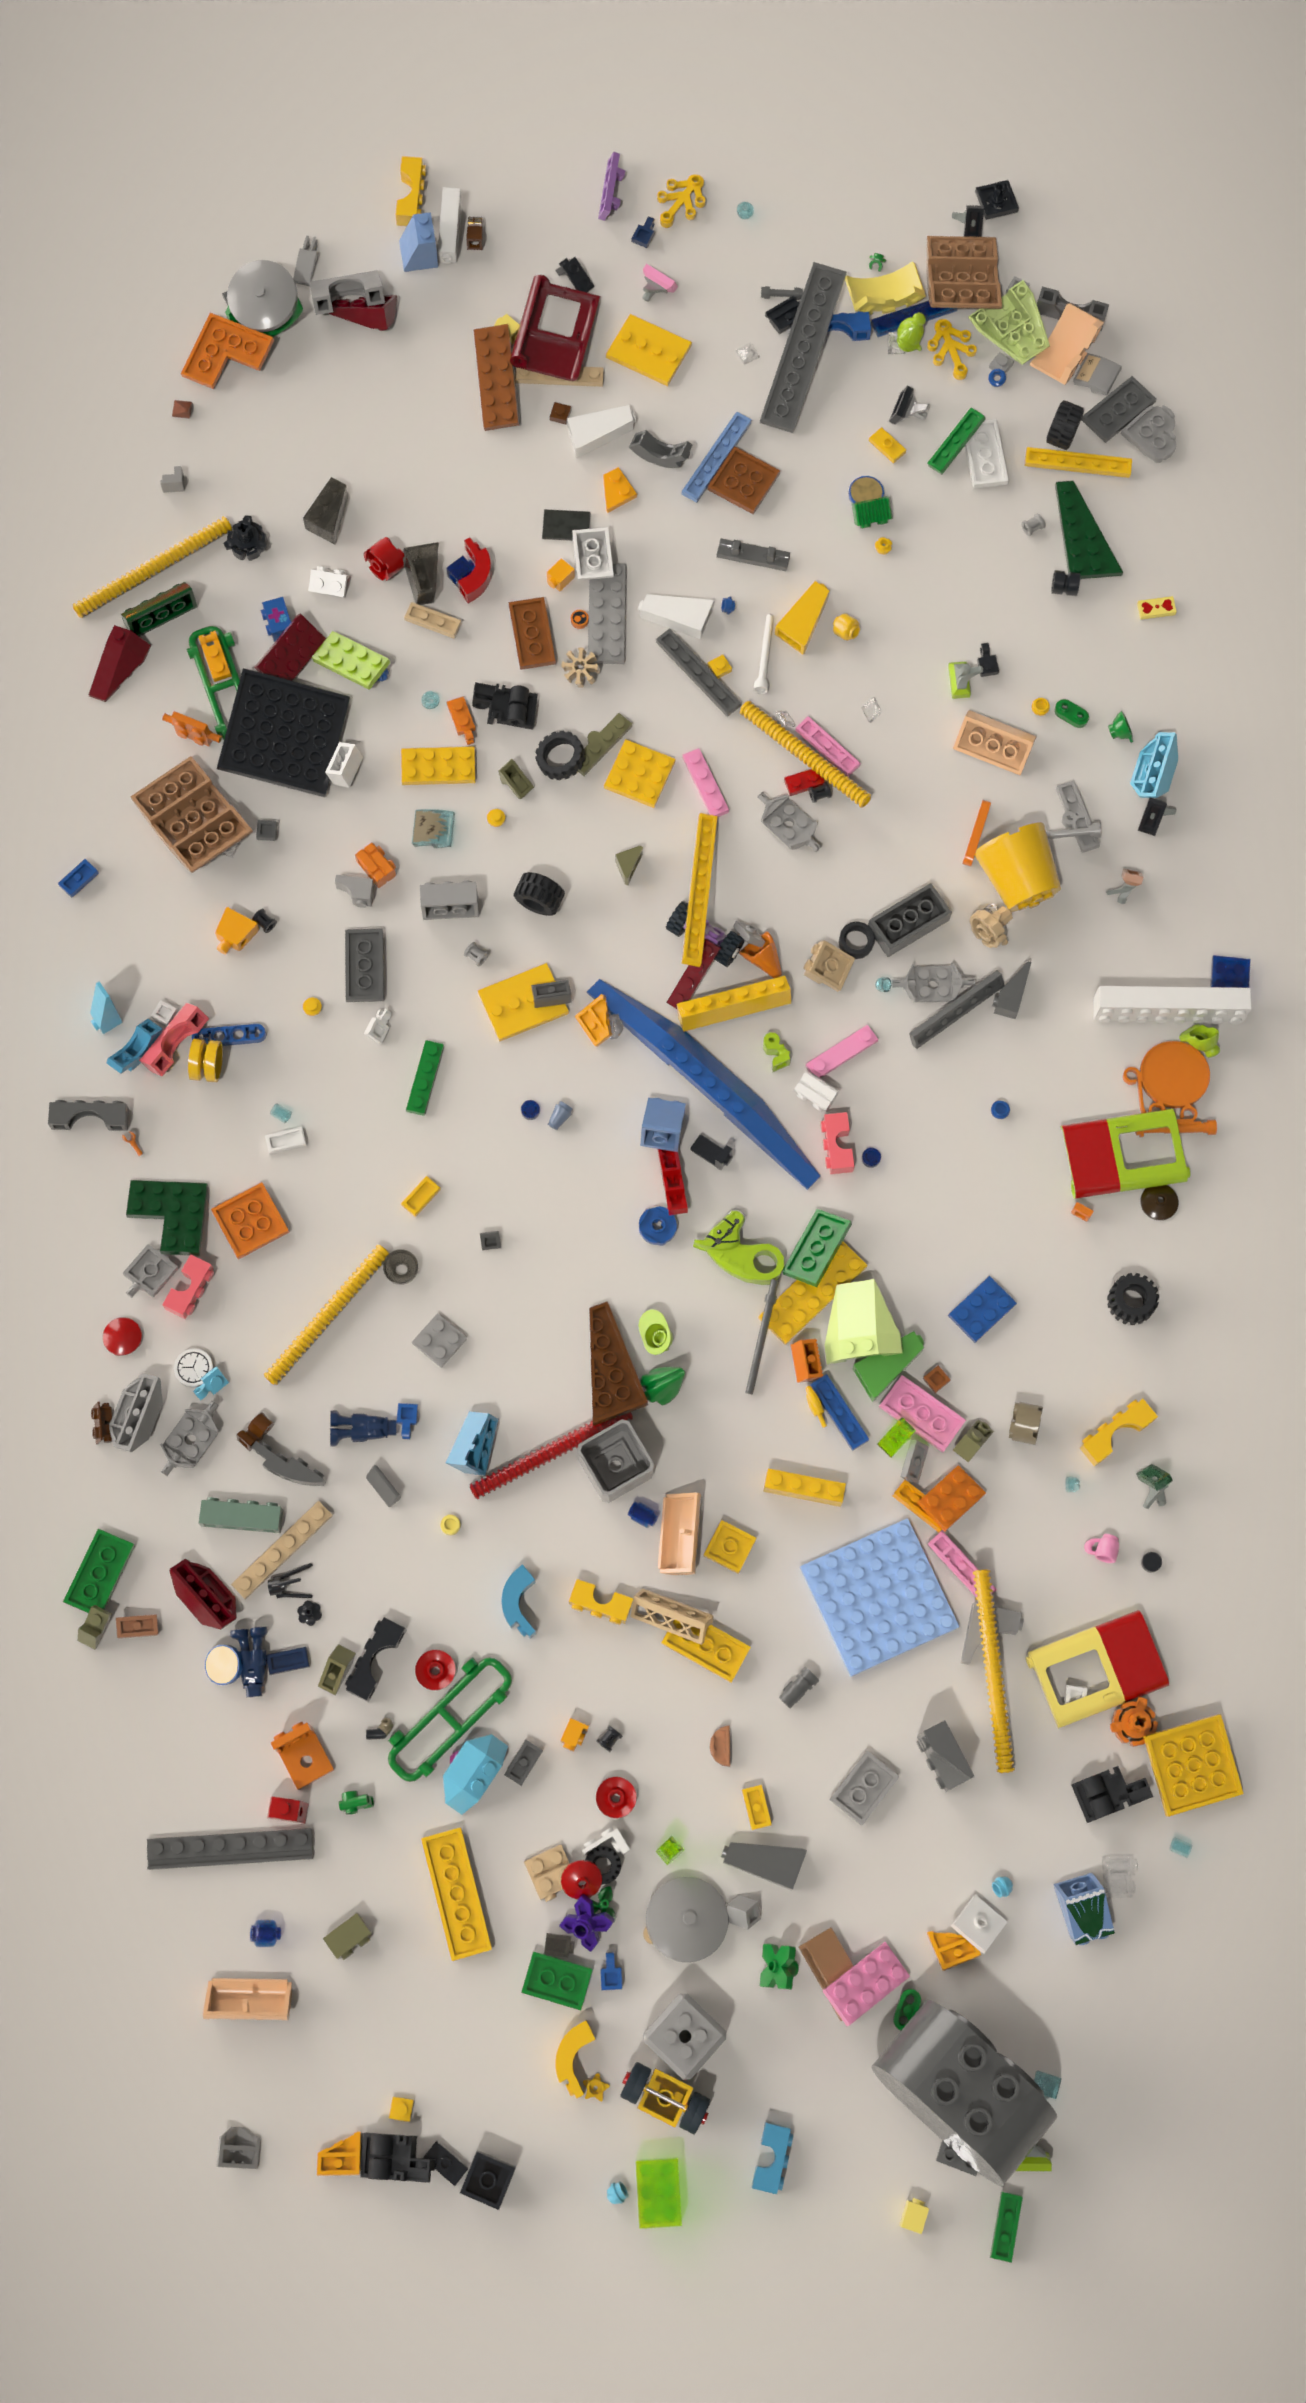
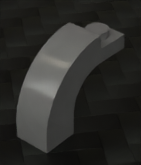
(659, 453)

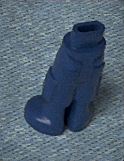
(363, 1427)
(253, 1661)

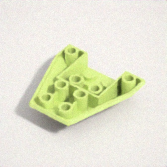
(1016, 326)

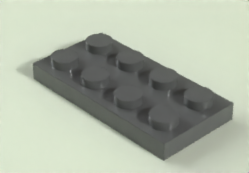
(1118, 409)
(364, 965)

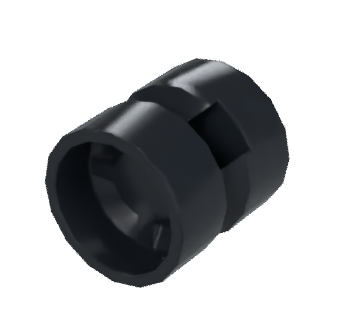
(1065, 583)

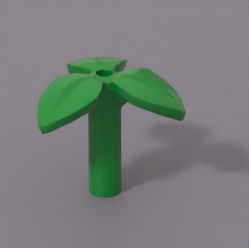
(604, 1896)

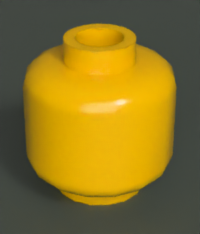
(846, 627)

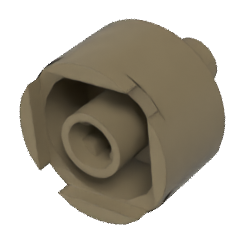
(1026, 1423)

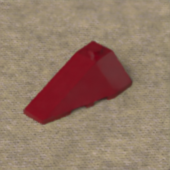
(374, 317)
(120, 657)

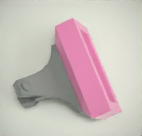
(656, 283)

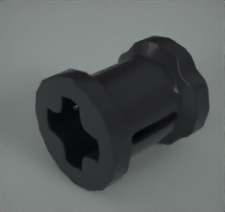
(819, 792)
(264, 920)
(607, 1742)

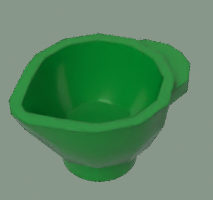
(1120, 728)

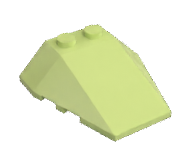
(860, 1324)

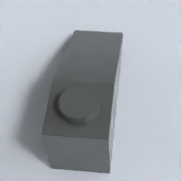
(1010, 996)

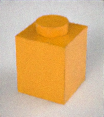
(560, 575)

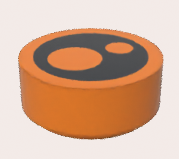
(579, 619)

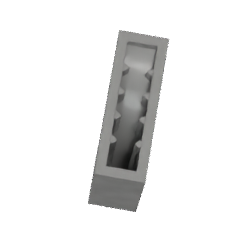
(1007, 1622)

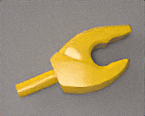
(815, 1405)

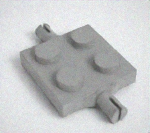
(149, 1271)

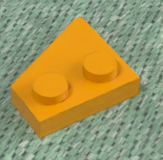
(596, 1020)
(952, 1949)

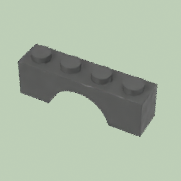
(1053, 304)
(64, 1114)

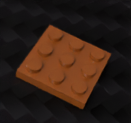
(743, 480)

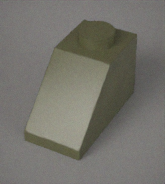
(336, 1669)

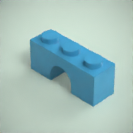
(769, 2178)

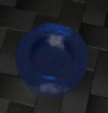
(530, 1110)
(871, 1157)

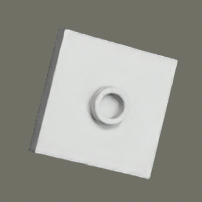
(979, 1924)

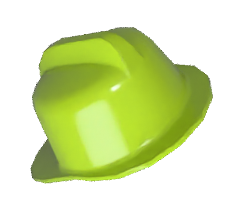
(655, 1332)

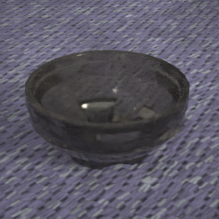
(397, 1258)

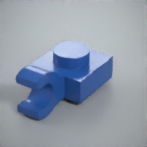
(406, 1417)
(611, 1977)

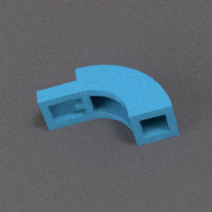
(132, 1052)

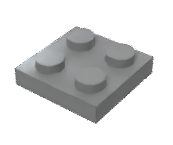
(439, 1340)

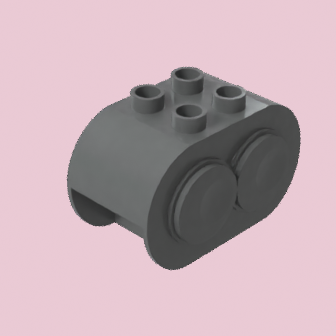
(965, 2091)

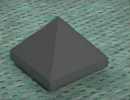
(490, 1240)

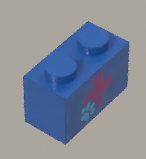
(276, 616)

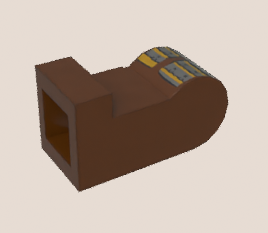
(474, 233)

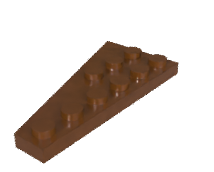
(613, 1376)

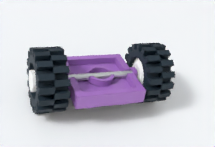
(729, 943)

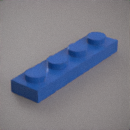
(839, 1412)

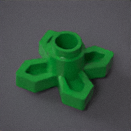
(780, 1966)

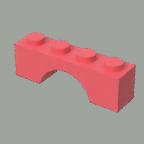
(185, 1023)

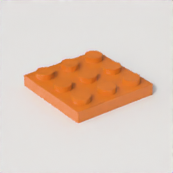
(250, 1220)

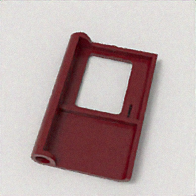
(547, 351)

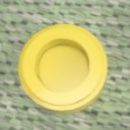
(450, 1525)

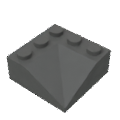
(944, 1756)

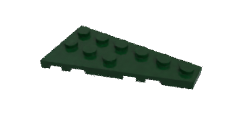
(1082, 539)

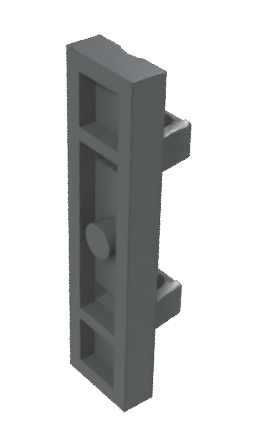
(753, 554)

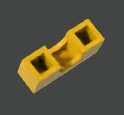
(616, 1609)

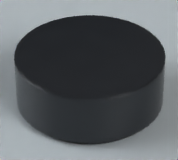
(1151, 1562)

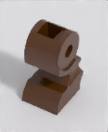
(256, 1430)

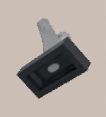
(907, 406)

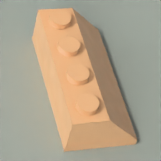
(994, 742)

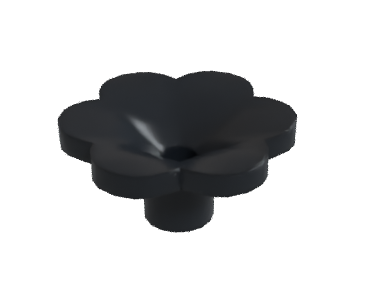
(314, 1615)

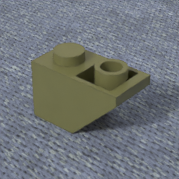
(973, 1440)

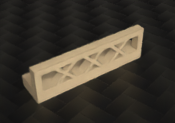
(671, 1611)

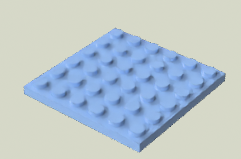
(879, 1597)

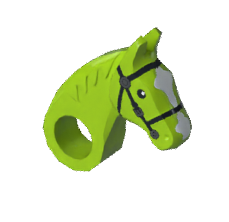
(736, 1258)

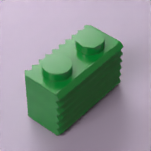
(872, 511)

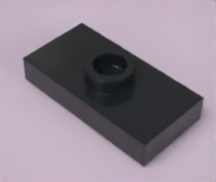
(446, 2163)

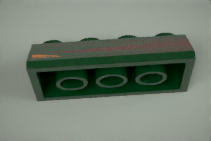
(159, 609)

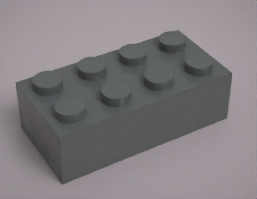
(909, 920)

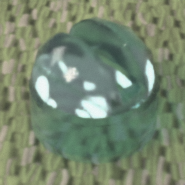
(883, 984)
(1072, 1484)

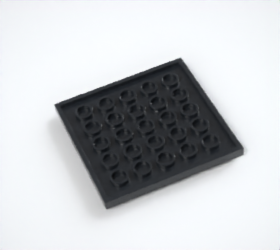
(283, 732)

